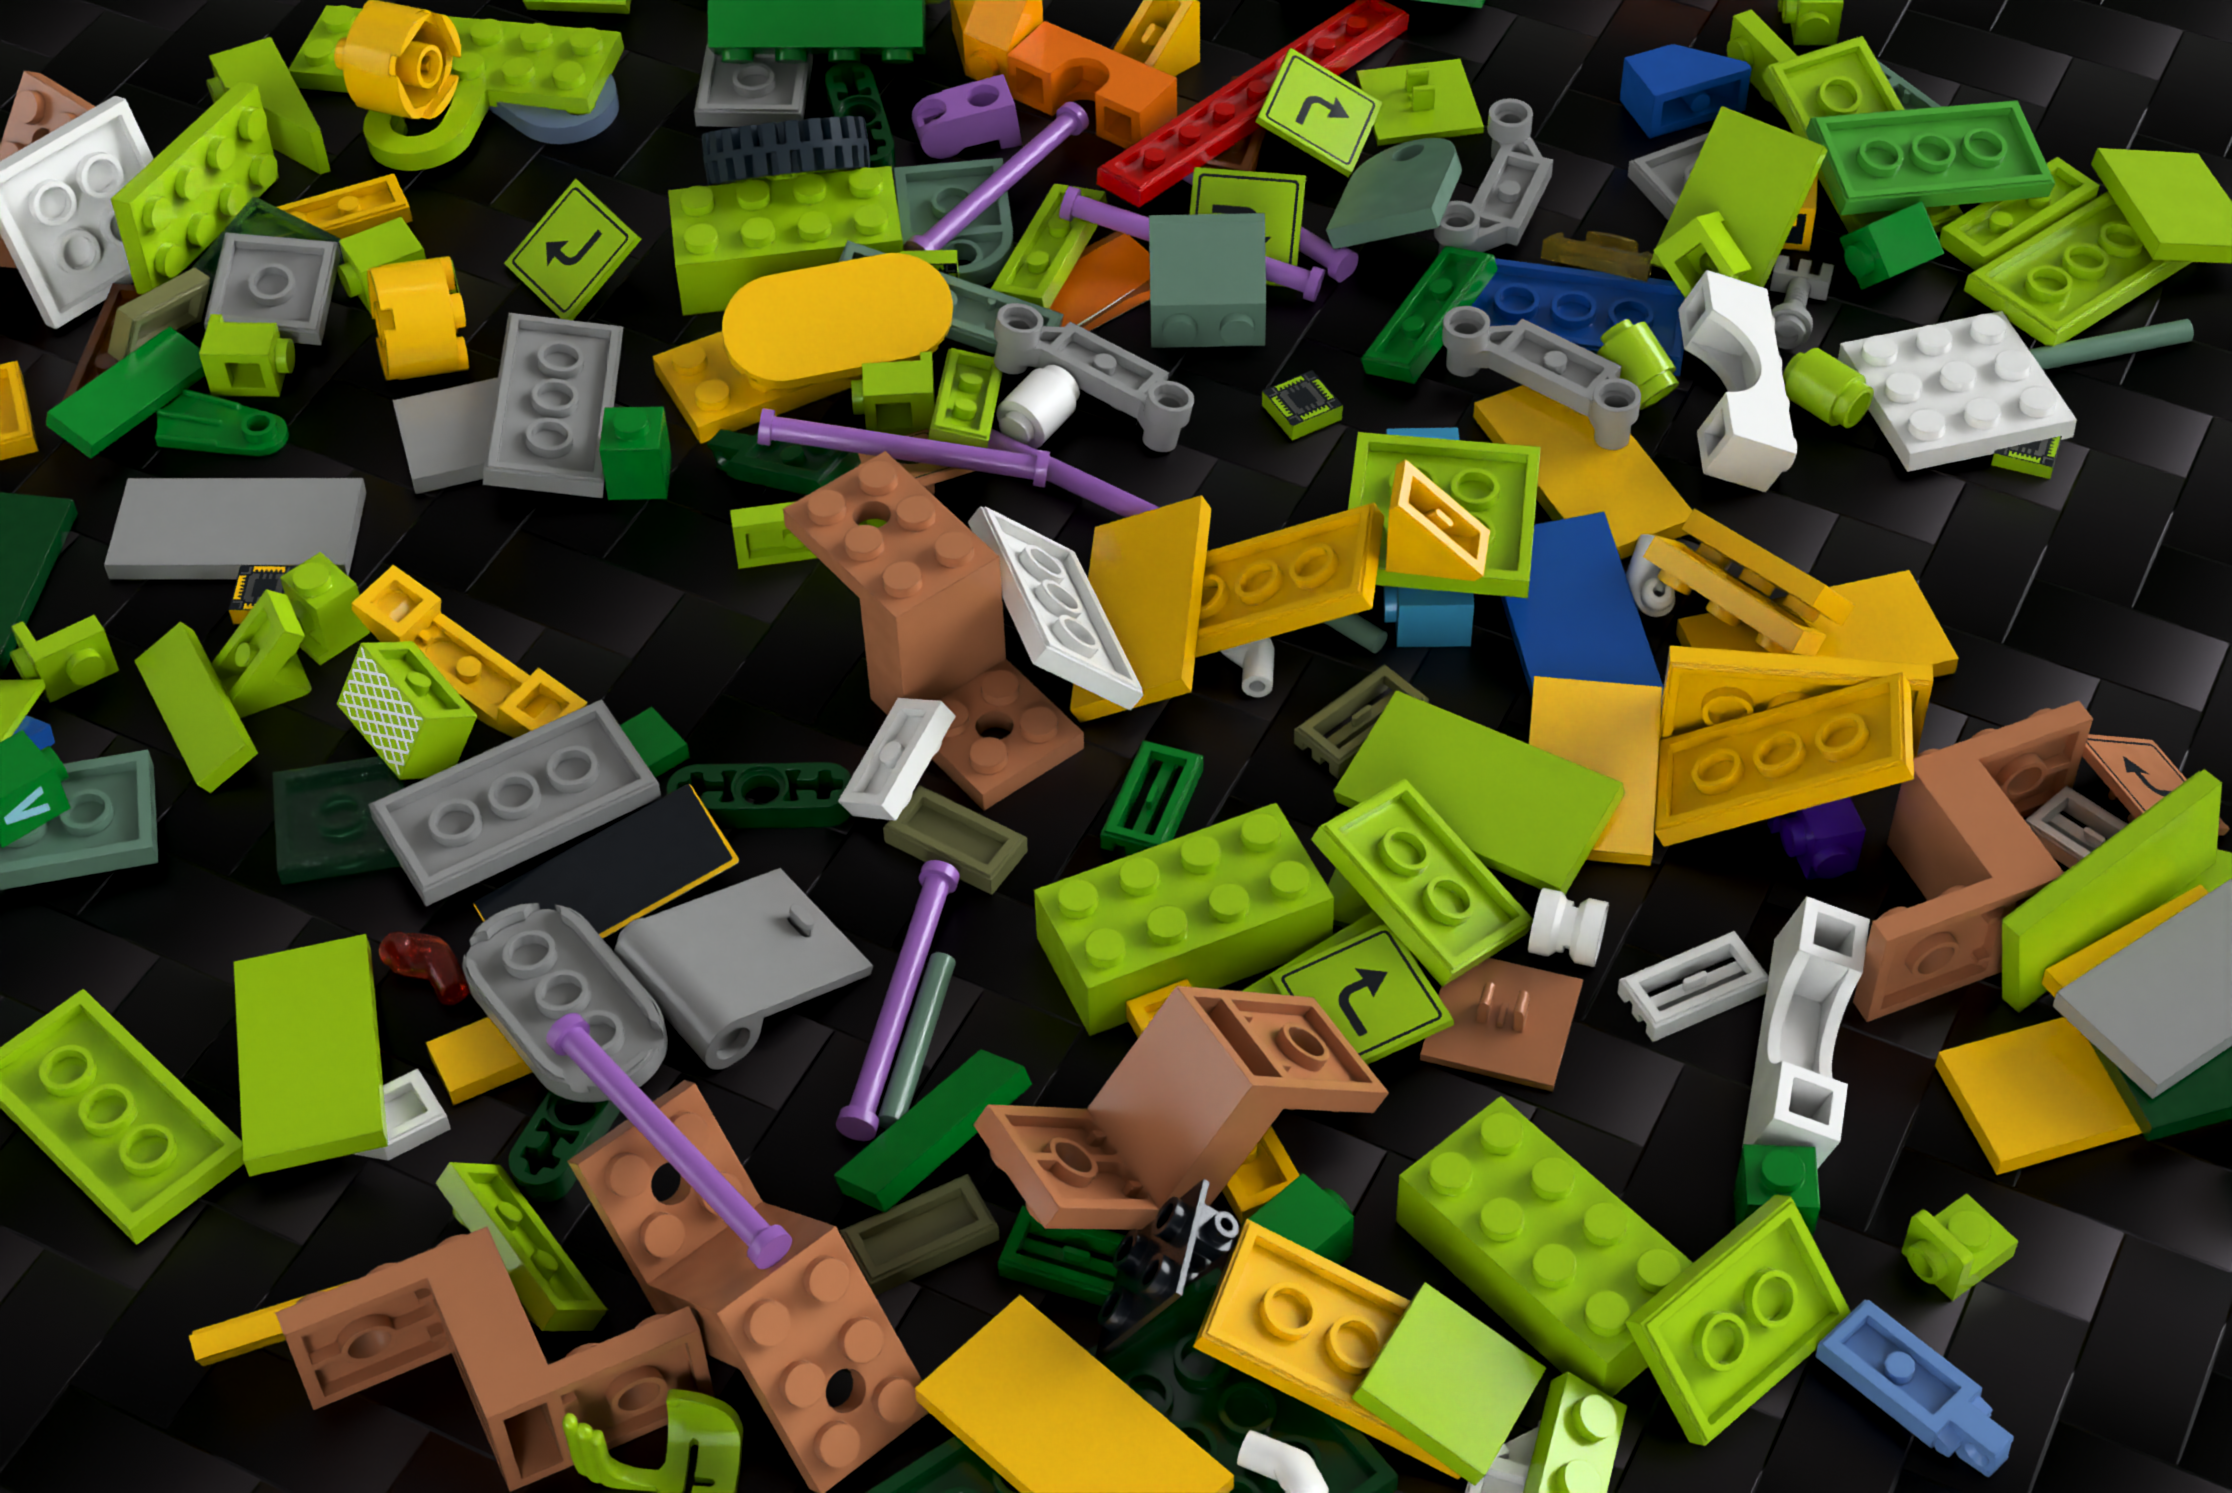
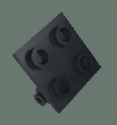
(1160, 1262)

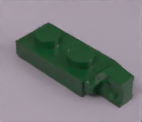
(781, 464)

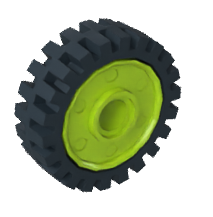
(785, 149)

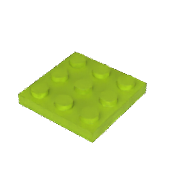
(1485, 478)

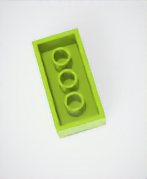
(773, 227)
(1184, 910)
(1539, 1242)

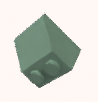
(1207, 280)

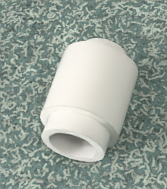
(1038, 405)

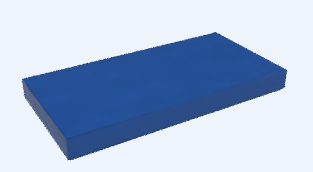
(1583, 303)
(1579, 609)

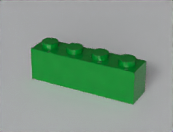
(816, 27)

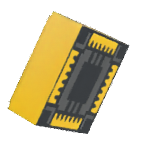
(250, 586)

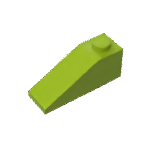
(289, 119)

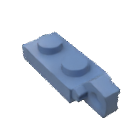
(1915, 1387)

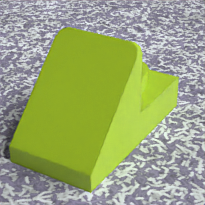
(261, 658)

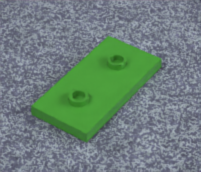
(1930, 157)

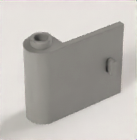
(736, 960)

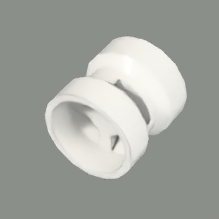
(1563, 926)

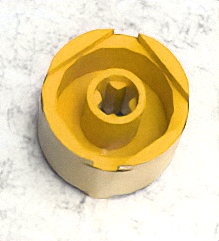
(399, 60)
(417, 318)

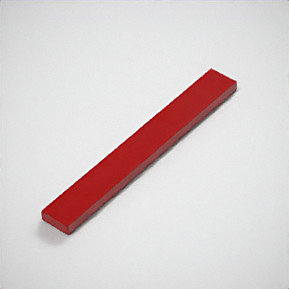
(1231, 111)

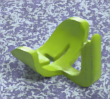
(691, 1421)

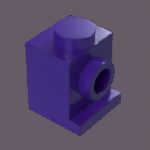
(1822, 838)

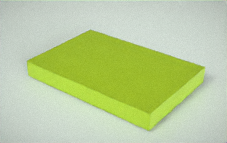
(1756, 183)
(2169, 203)
(1423, 881)
(1738, 1319)

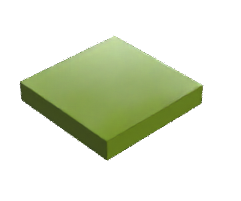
(1449, 1383)

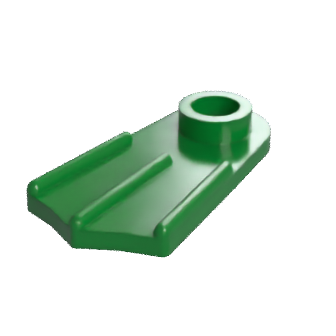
(218, 426)

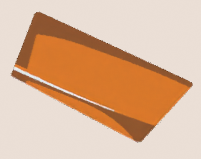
(1105, 282)

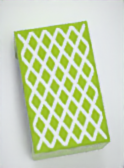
(406, 709)

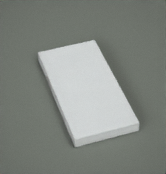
(1057, 610)

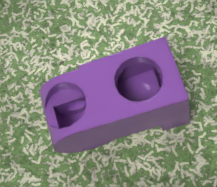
(968, 117)

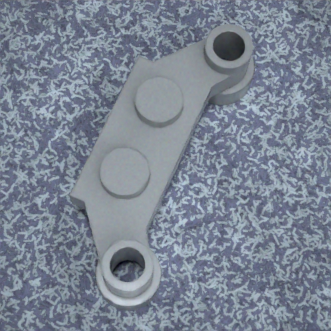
(1508, 190)
(1546, 366)
(1099, 370)

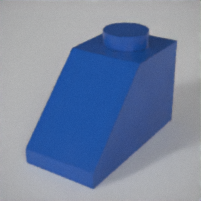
(1681, 87)

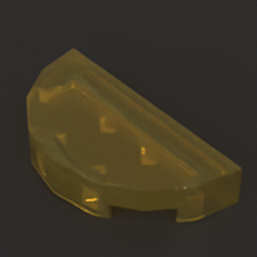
(1600, 253)

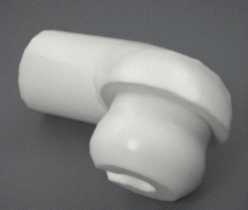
(1649, 593)
(1257, 665)
(1281, 1462)

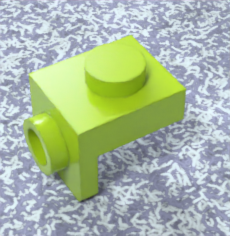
(65, 658)

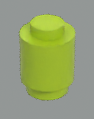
(1641, 360)
(1827, 388)

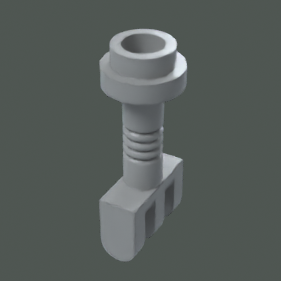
(1792, 319)

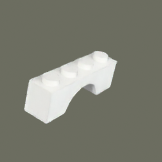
(1750, 428)
(1807, 992)

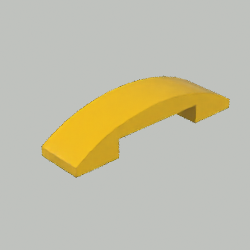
(493, 687)

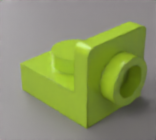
(1957, 1246)

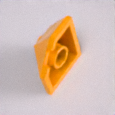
(990, 30)

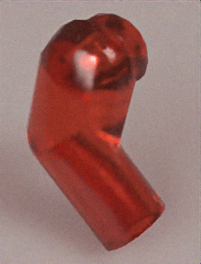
(427, 959)

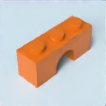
(1064, 67)

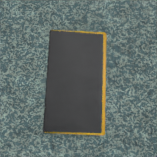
(626, 866)

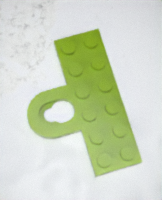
(497, 63)

